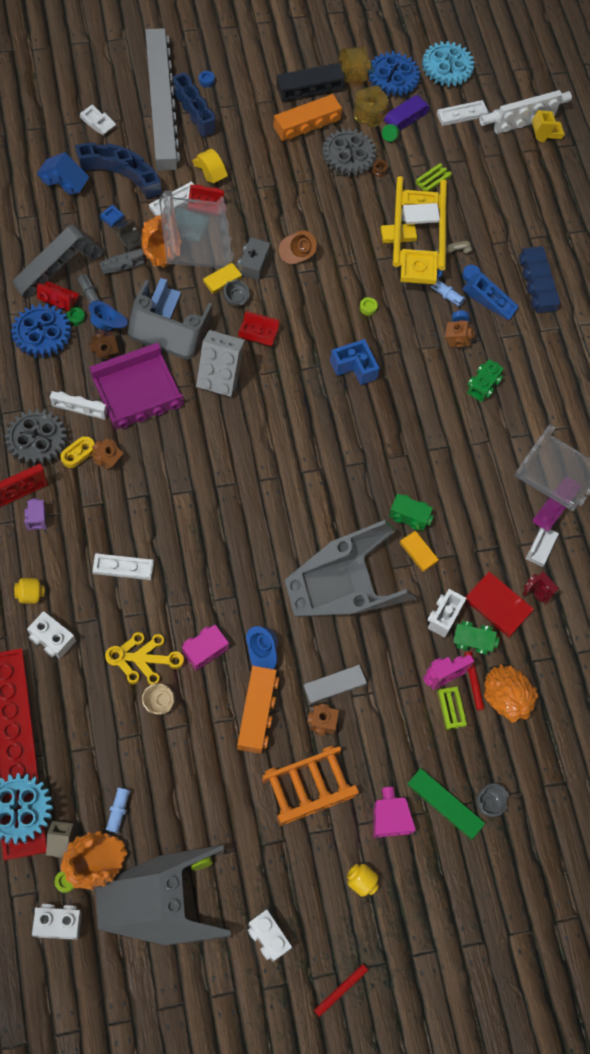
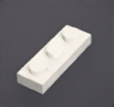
(78, 404)

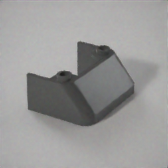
(172, 336)

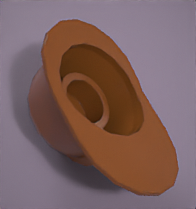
(297, 247)

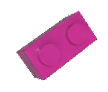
(205, 647)

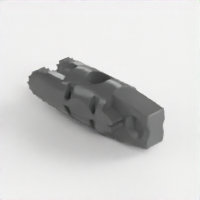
(122, 261)

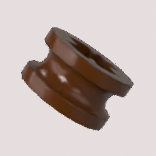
(384, 166)

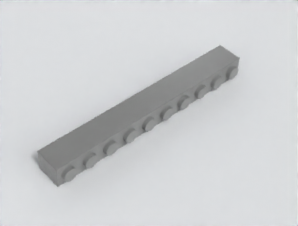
(161, 100)

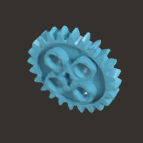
(448, 63)
(37, 807)

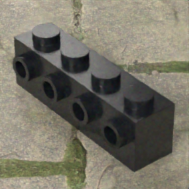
(312, 80)

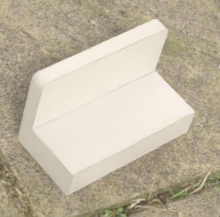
(420, 213)
(541, 546)

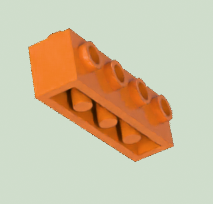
(307, 117)
(256, 710)

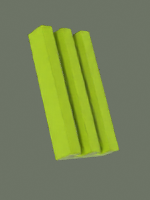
(431, 176)
(455, 724)

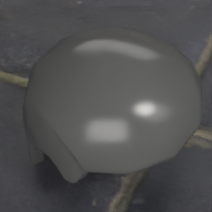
(236, 293)
(492, 800)

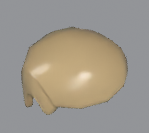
(158, 698)

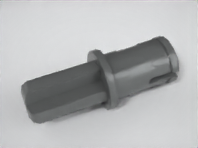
(88, 289)

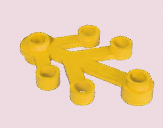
(142, 657)

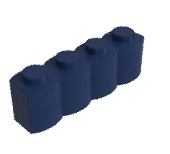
(194, 104)
(539, 279)

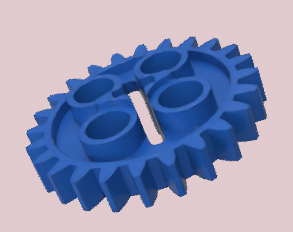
(402, 80)
(41, 330)

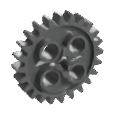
(338, 155)
(36, 437)

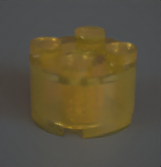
(354, 64)
(370, 106)

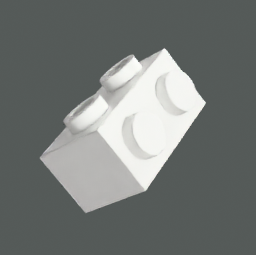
(446, 613)
(51, 635)
(57, 922)
(269, 935)

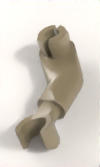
(465, 245)

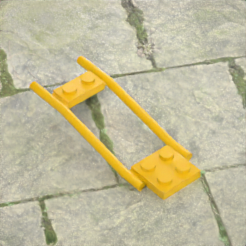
(419, 265)

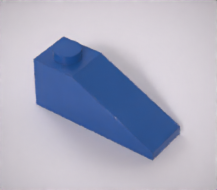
(490, 296)

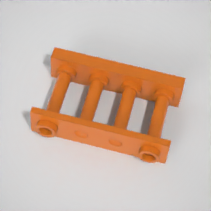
(325, 799)

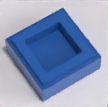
(112, 216)

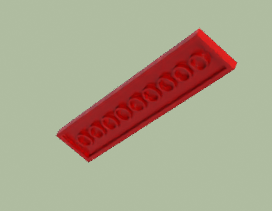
(17, 747)

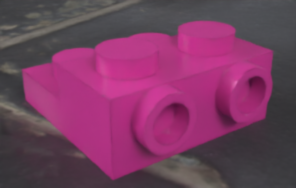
(445, 671)

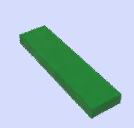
(446, 804)

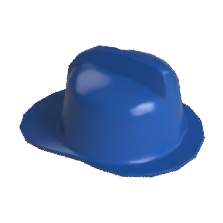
(105, 317)
(262, 647)

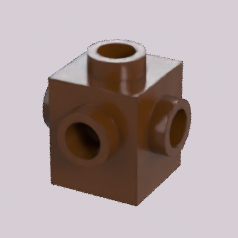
(109, 347)

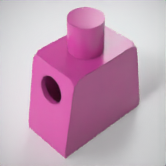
(391, 816)

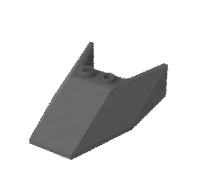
(338, 577)
(150, 902)

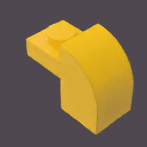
(546, 126)
(211, 165)

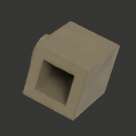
(58, 838)

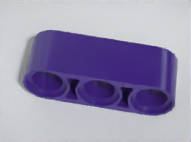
(407, 112)

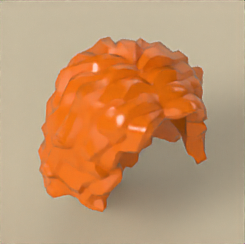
(153, 242)
(510, 693)
(93, 860)

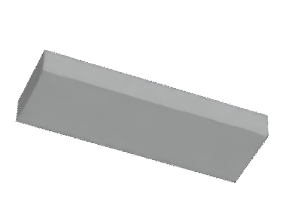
(334, 684)

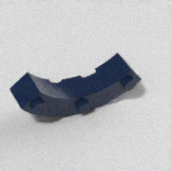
(122, 161)

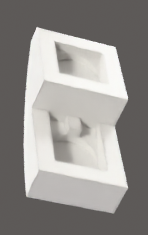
(99, 122)

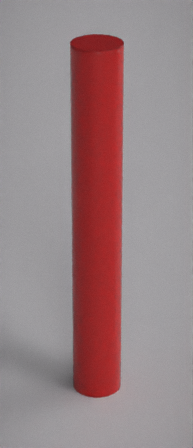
(475, 685)
(340, 990)

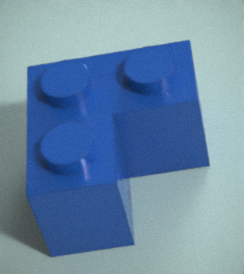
(65, 172)
(355, 358)

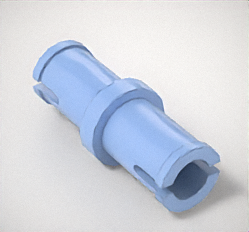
(448, 293)
(117, 810)

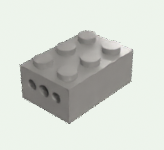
(220, 363)

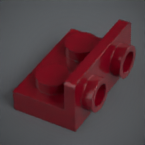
(542, 586)

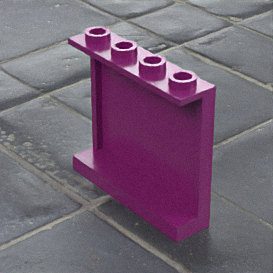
(136, 386)

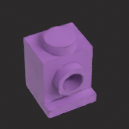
(35, 515)

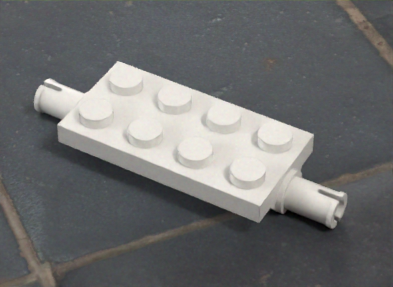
(522, 112)

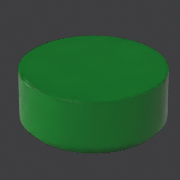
(390, 132)
(76, 316)

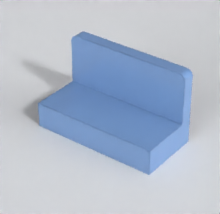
(164, 299)

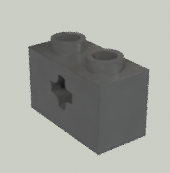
(254, 258)

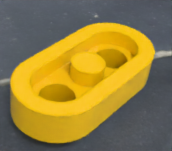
(76, 451)

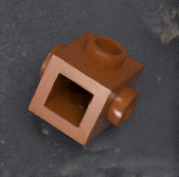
(459, 333)
(106, 453)
(328, 722)

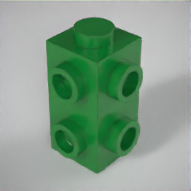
(483, 383)
(411, 512)
(481, 639)

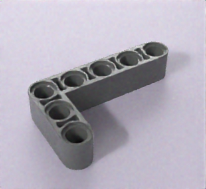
(54, 257)

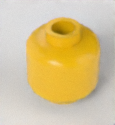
(28, 590)
(362, 880)

